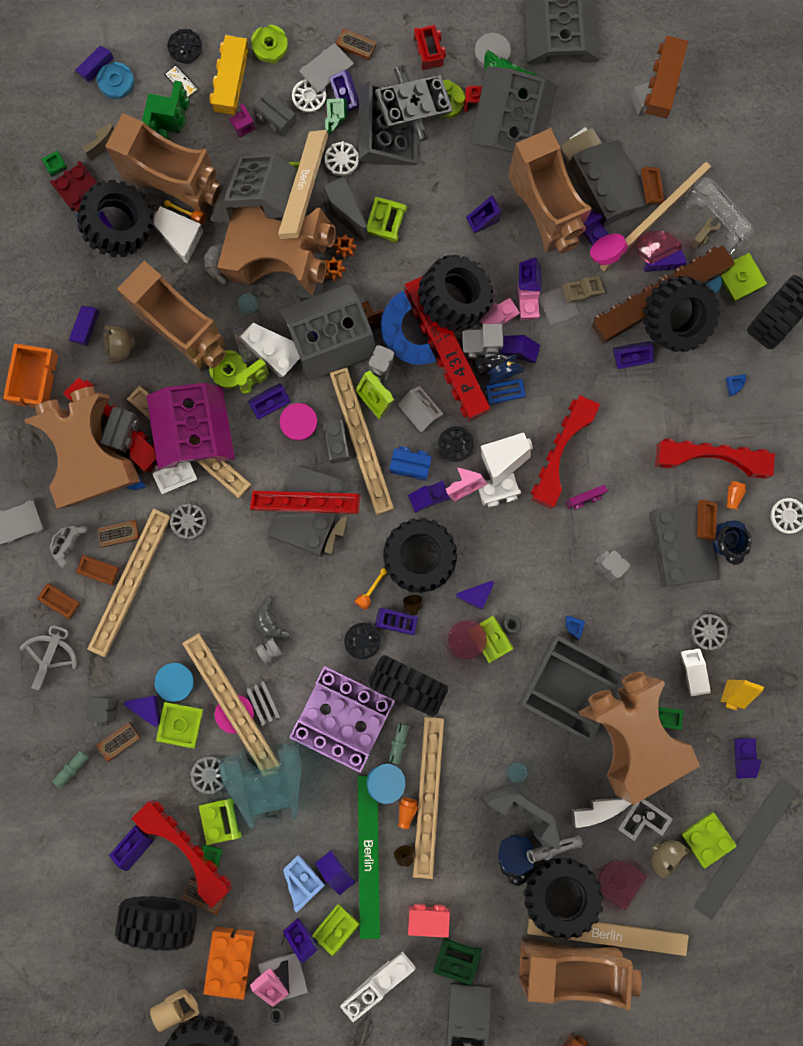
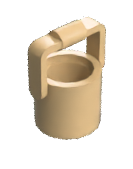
(170, 1013)

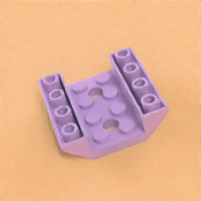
(336, 732)

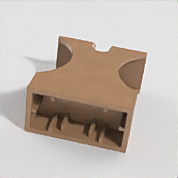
(158, 163)
(544, 185)
(255, 249)
(173, 317)
(84, 465)
(642, 750)
(564, 973)

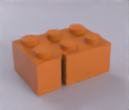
(30, 375)
(229, 962)

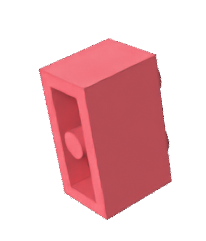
(428, 920)

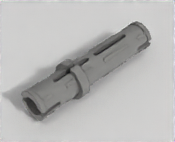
(545, 853)

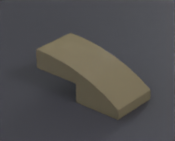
(579, 143)
(98, 145)
(584, 289)
(338, 531)

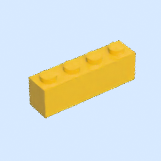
(230, 75)

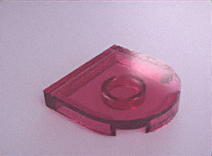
(657, 245)
(620, 882)

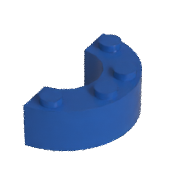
(393, 336)

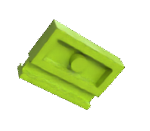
(497, 641)
(336, 930)

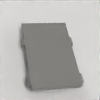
(325, 65)
(19, 522)

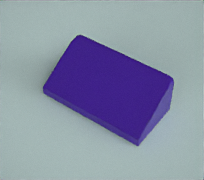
(94, 63)
(344, 88)
(530, 275)
(84, 325)
(633, 354)
(269, 401)
(130, 848)

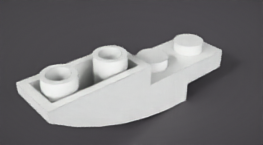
(377, 986)

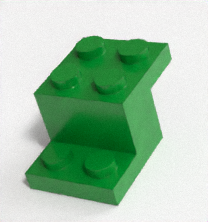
(167, 112)

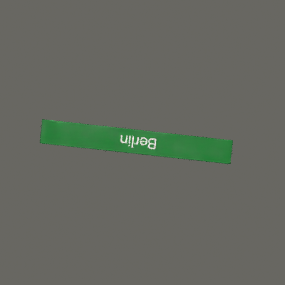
(368, 862)

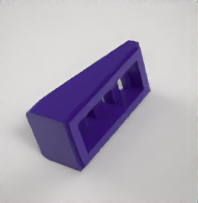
(670, 262)
(380, 617)

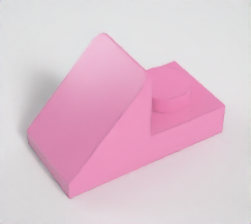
(528, 304)
(501, 313)
(470, 482)
(269, 988)

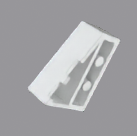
(272, 348)

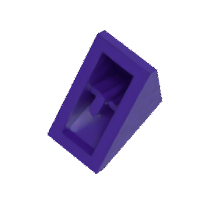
(484, 215)
(522, 346)
(477, 595)
(146, 708)
(334, 873)

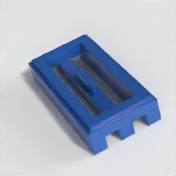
(507, 398)

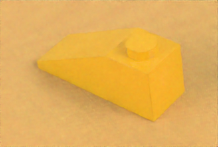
(740, 693)

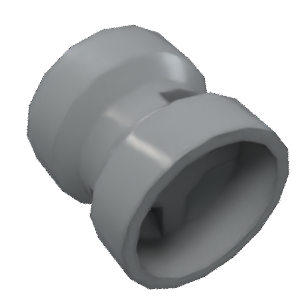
(268, 651)

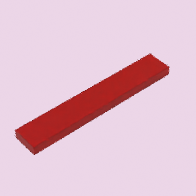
(305, 502)

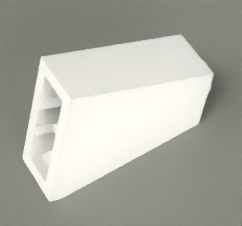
(178, 232)
(505, 456)

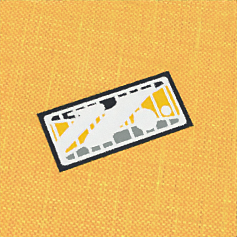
(176, 73)

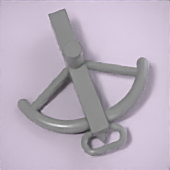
(45, 664)

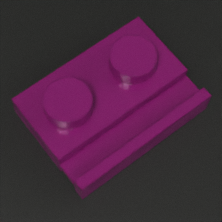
(594, 495)

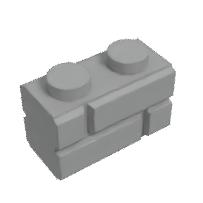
(381, 362)
(611, 565)

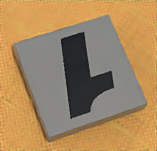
(289, 972)

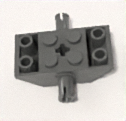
(413, 102)

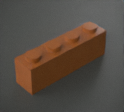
(666, 77)

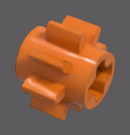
(346, 242)
(334, 264)

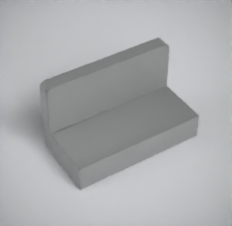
(420, 408)

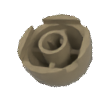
(117, 343)
(667, 857)

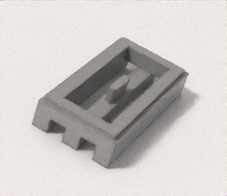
(256, 706)

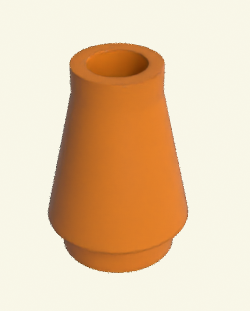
(735, 494)
(407, 811)

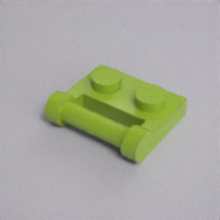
(379, 219)
(253, 374)
(213, 821)

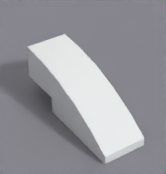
(598, 812)

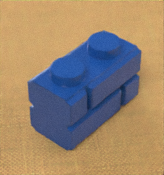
(410, 463)

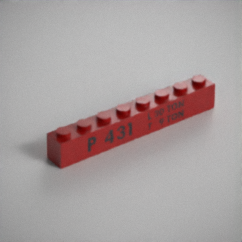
(450, 358)

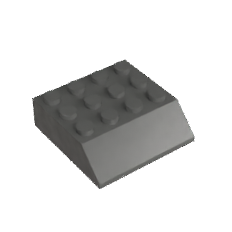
(565, 683)

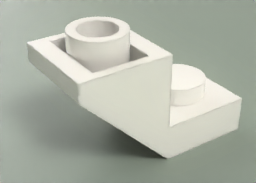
(696, 672)

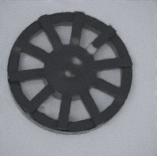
(184, 45)
(456, 444)
(362, 641)

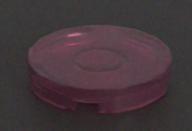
(467, 639)

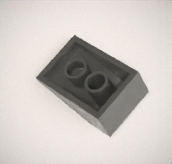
(343, 207)

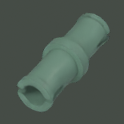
(399, 743)
(70, 769)

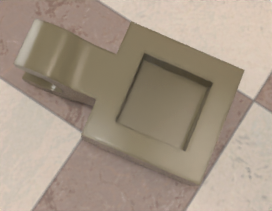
(702, 236)

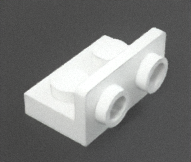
(174, 477)
(506, 490)

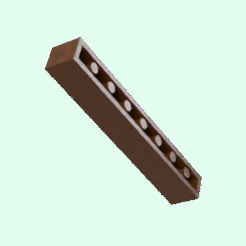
(630, 313)

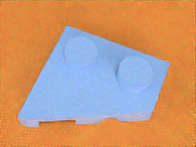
(302, 882)

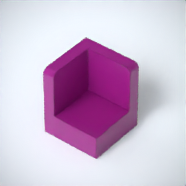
(242, 122)

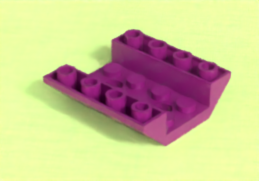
(175, 424)

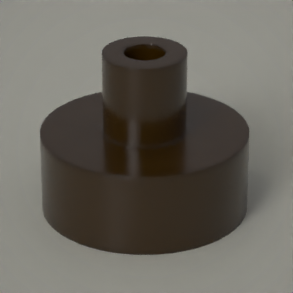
(412, 604)
(404, 856)

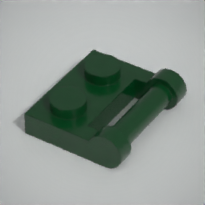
(455, 967)

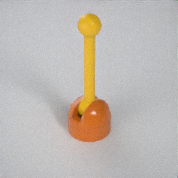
(197, 216)
(364, 600)

